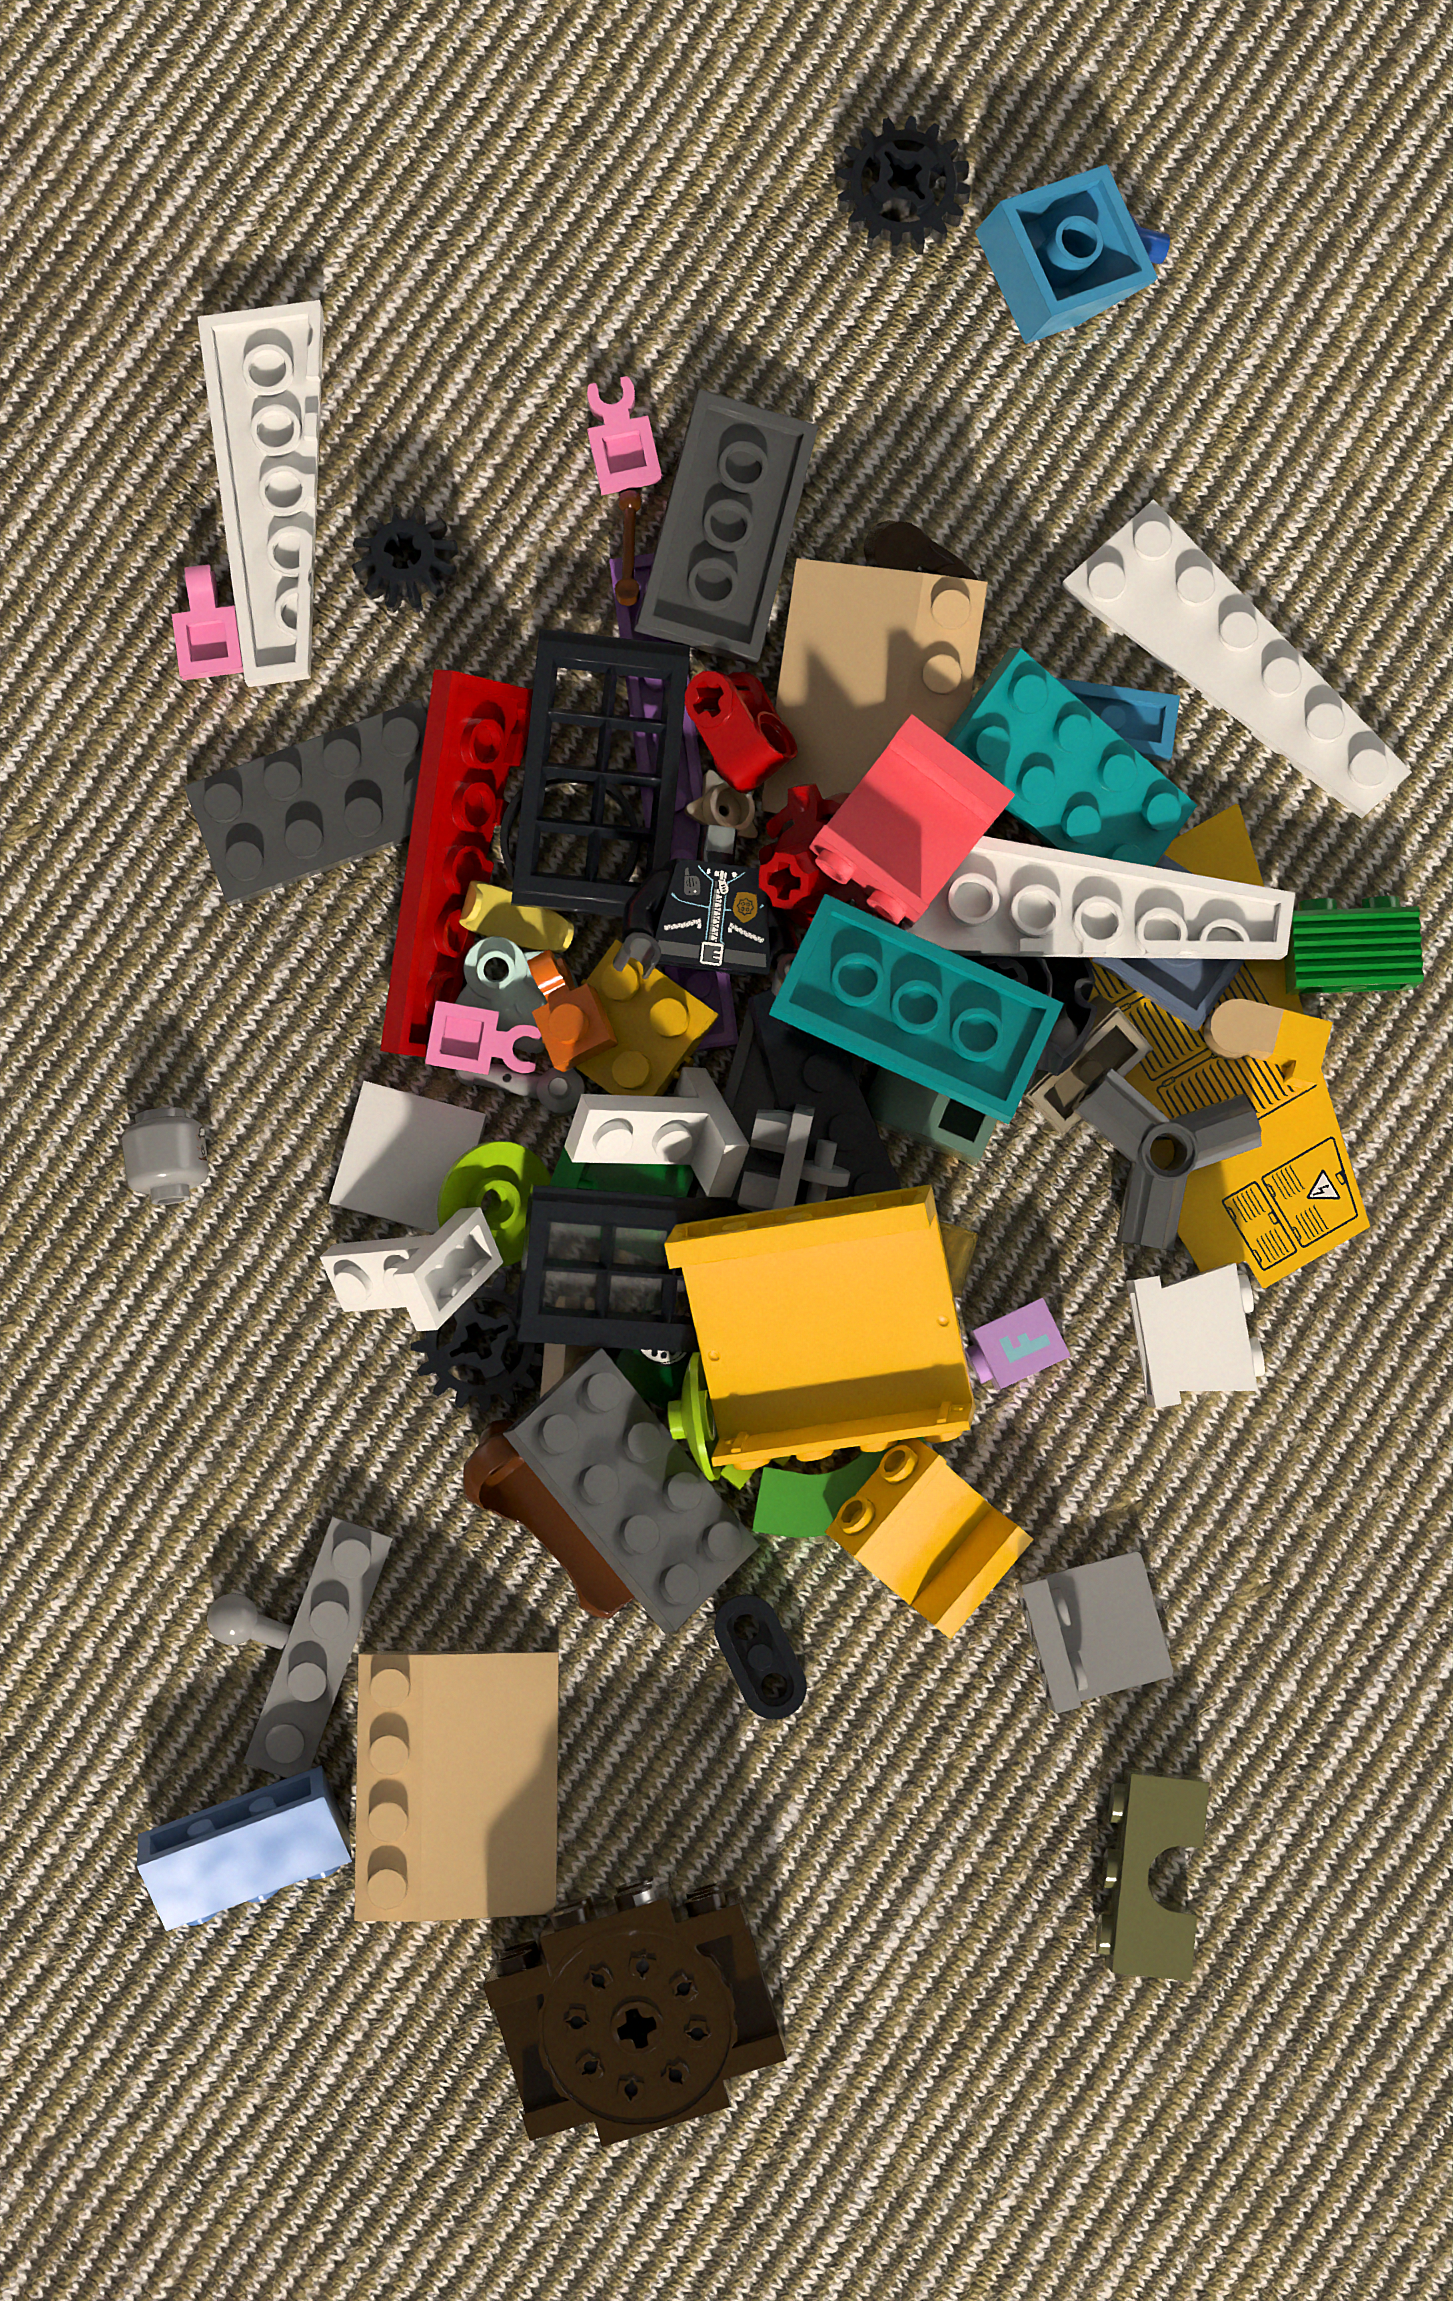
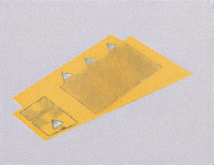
(1298, 1188)

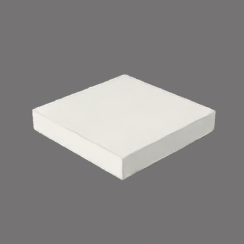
(401, 1154)

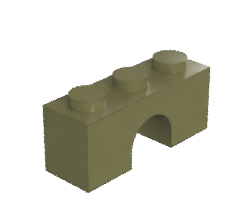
(1151, 1815)

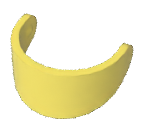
(490, 913)

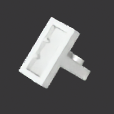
(680, 1129)
(418, 1272)

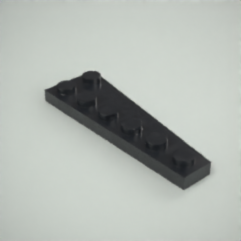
(818, 1075)

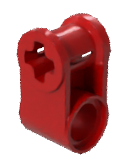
(743, 732)

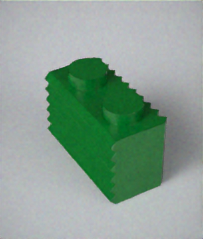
(1354, 948)

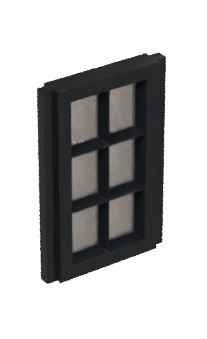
(602, 1270)

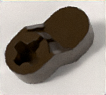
(907, 548)

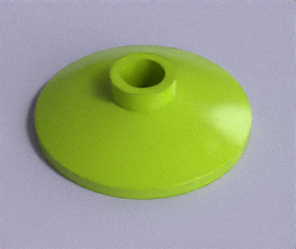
(507, 1173)
(694, 1418)

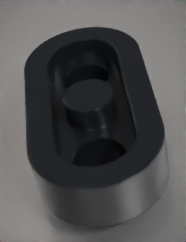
(759, 1656)

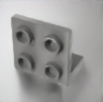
(1094, 1630)

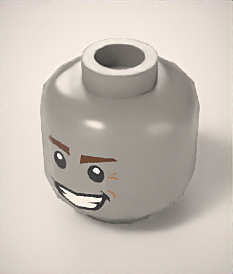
(165, 1155)

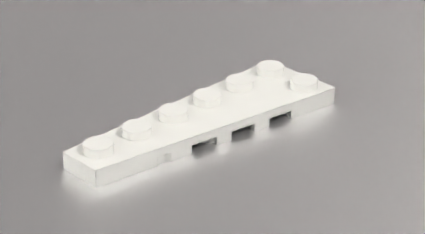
(1072, 904)

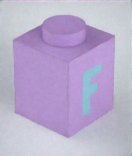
(1016, 1345)

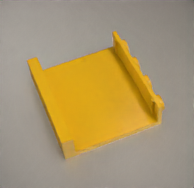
(826, 1327)

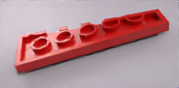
(468, 747)

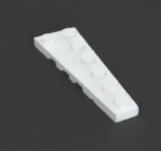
(266, 433)
(1203, 628)

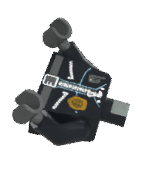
(707, 916)

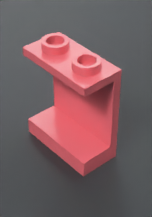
(909, 823)

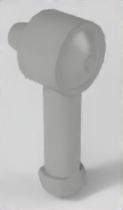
(555, 1090)

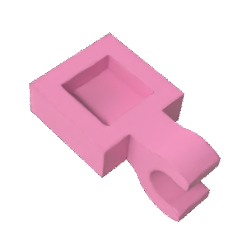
(207, 634)

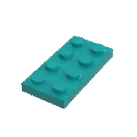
(1068, 769)
(916, 1009)

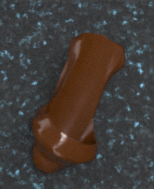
(505, 1484)

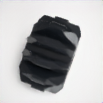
(392, 538)

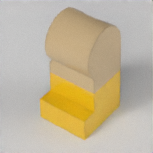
(1271, 1035)

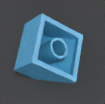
(1064, 252)

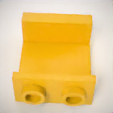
(928, 1535)

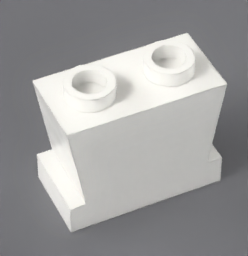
(1195, 1334)

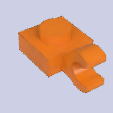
(573, 1019)

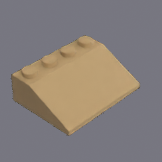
(862, 659)
(456, 1785)

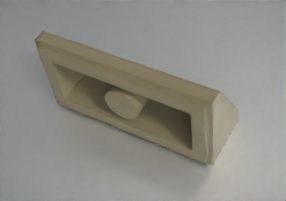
(1111, 1043)

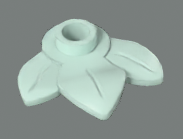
(512, 995)

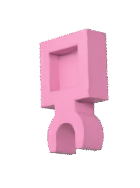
(622, 446)
(468, 1039)

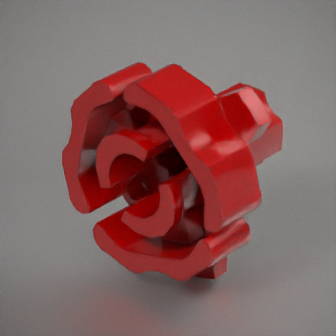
(789, 866)

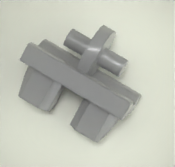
(789, 1134)

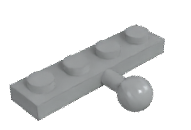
(313, 1648)

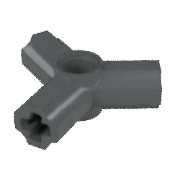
(1199, 1139)

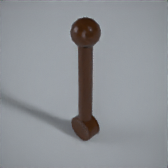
(627, 589)

